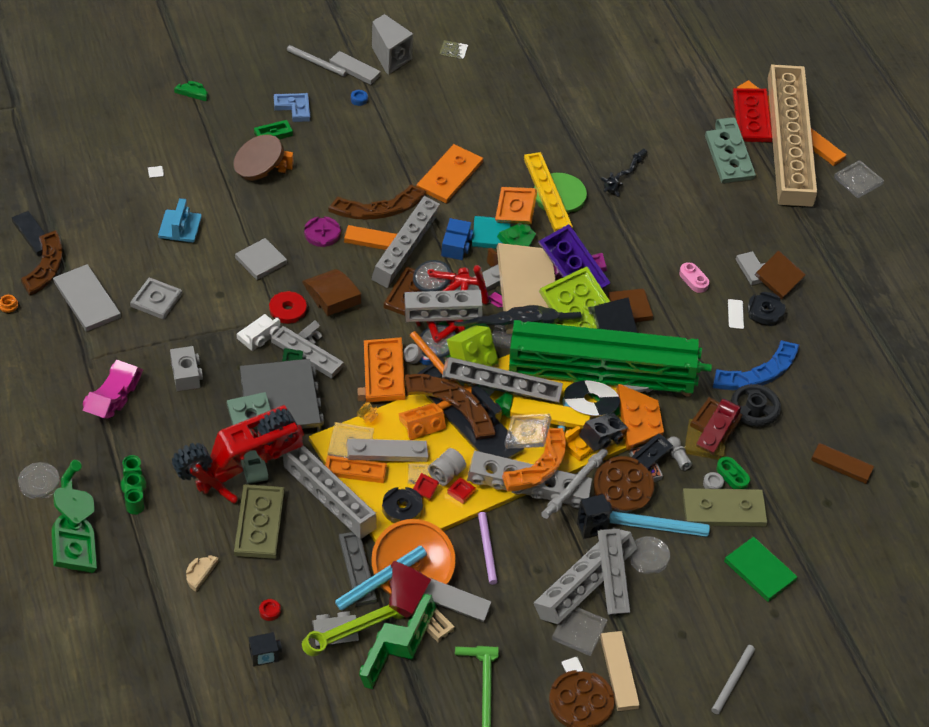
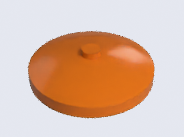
(406, 536)

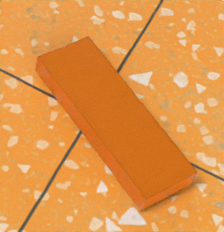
(368, 237)
(357, 469)

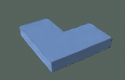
(296, 102)

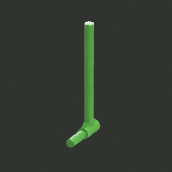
(487, 655)

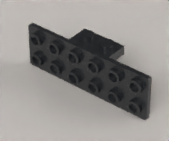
(492, 445)

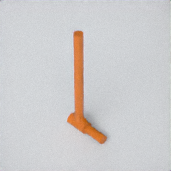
(436, 361)

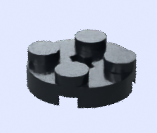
(758, 313)
(408, 496)

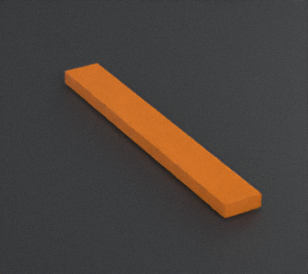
(820, 144)

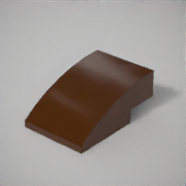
(333, 291)

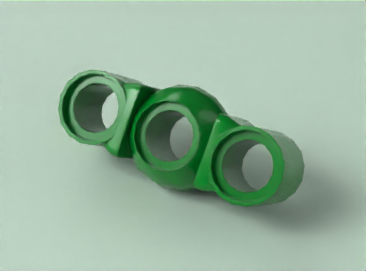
(133, 484)

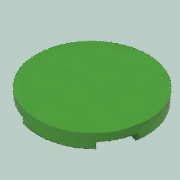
(570, 191)

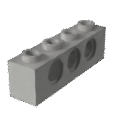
(443, 305)

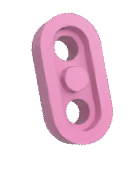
(694, 277)

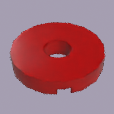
(284, 299)

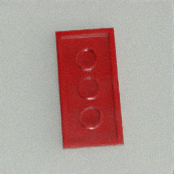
(752, 114)

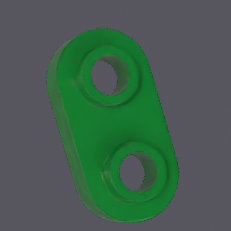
(734, 473)

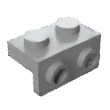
(325, 624)

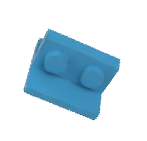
(180, 223)

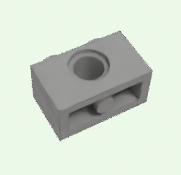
(185, 369)

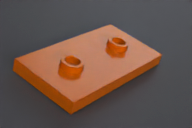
(450, 173)
(384, 370)

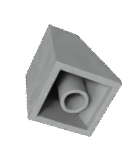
(391, 43)

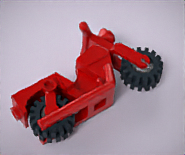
(276, 437)

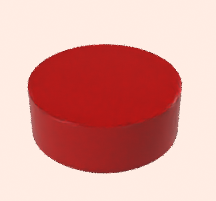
(269, 610)

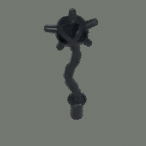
(612, 183)

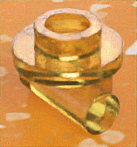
(367, 412)

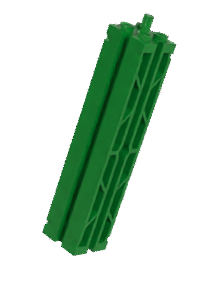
(606, 356)

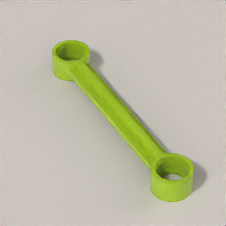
(347, 629)

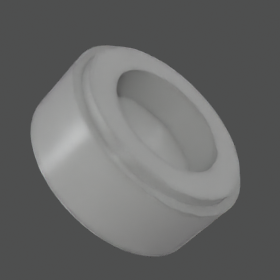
(412, 353)
(713, 481)

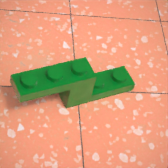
(397, 641)

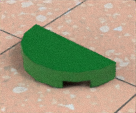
(192, 89)

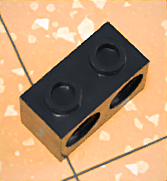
(603, 431)
(593, 515)

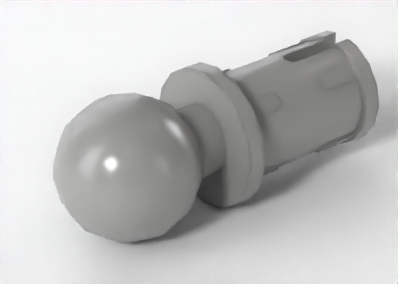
(679, 453)

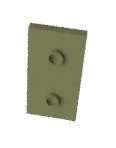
(724, 507)
(259, 521)

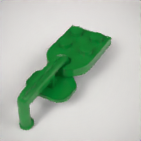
(71, 533)

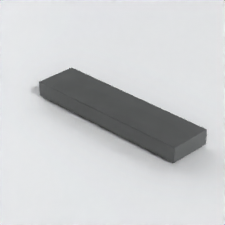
(356, 565)

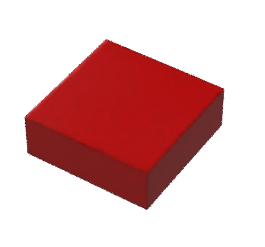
(426, 486)
(461, 490)

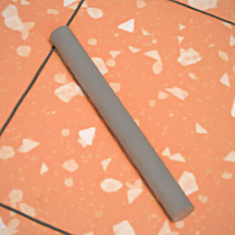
(318, 61)
(733, 679)

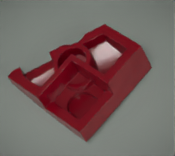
(406, 588)

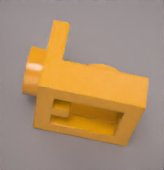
(576, 445)

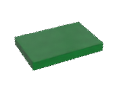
(760, 569)

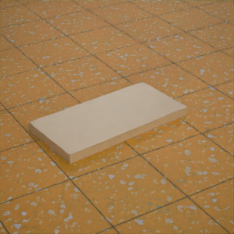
(522, 275)

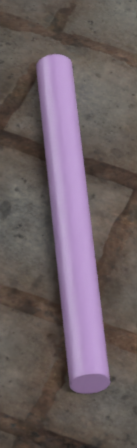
(487, 548)

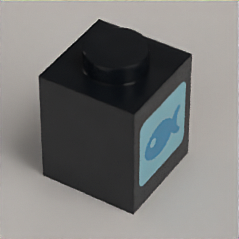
(264, 649)

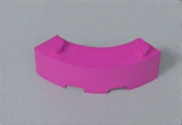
(114, 391)

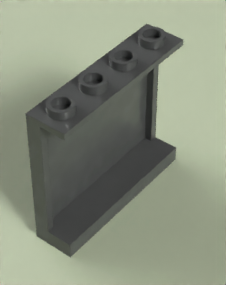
(288, 385)

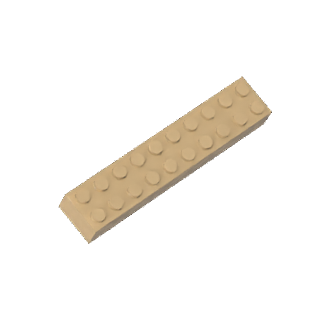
(791, 136)

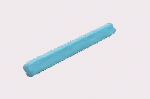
(659, 523)
(378, 579)

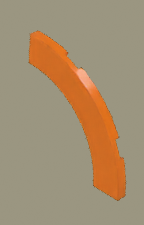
(543, 467)

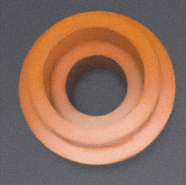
(8, 303)

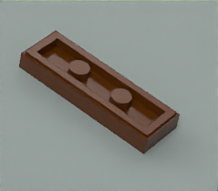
(842, 463)

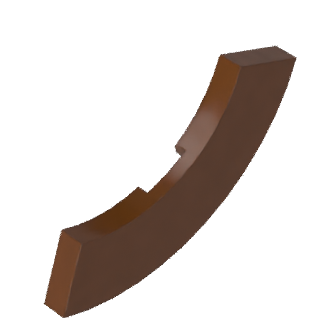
(49, 265)

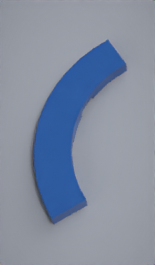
(761, 374)

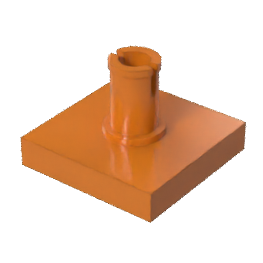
(516, 205)

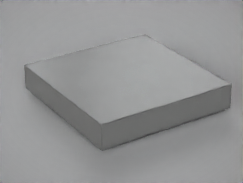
(261, 258)
(156, 298)

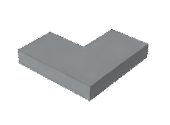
(750, 265)

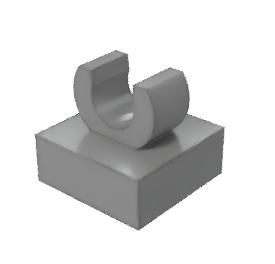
(311, 331)

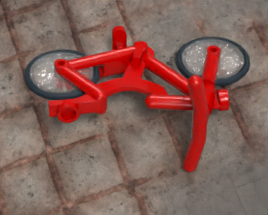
(435, 276)

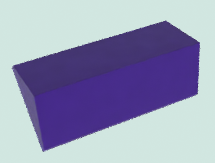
(571, 255)

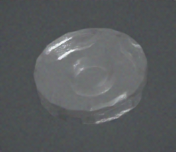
(38, 480)
(650, 556)

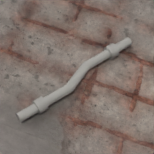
(556, 503)

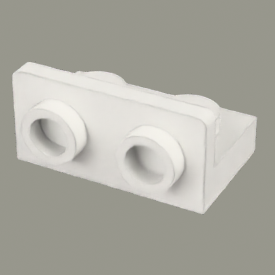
(258, 332)

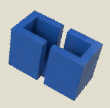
(456, 239)

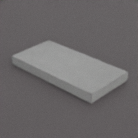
(86, 297)

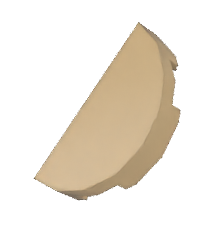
(199, 570)

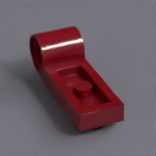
(718, 426)

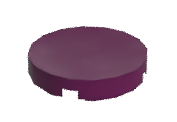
(322, 231)

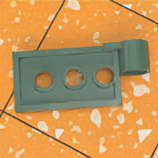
(729, 128)
(253, 465)

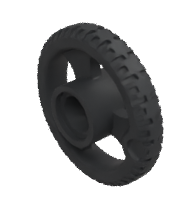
(757, 405)

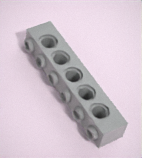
(405, 241)
(502, 380)
(559, 480)
(330, 491)
(577, 582)

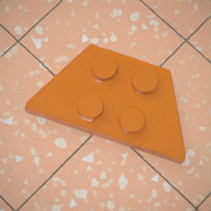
(640, 415)

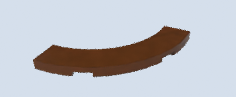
(378, 209)
(457, 396)

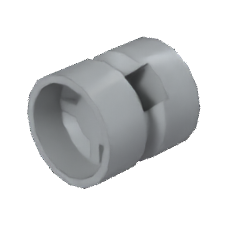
(447, 466)

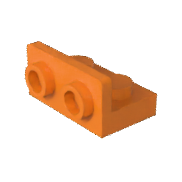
(423, 420)

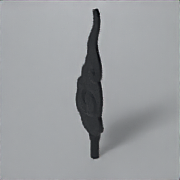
(528, 313)

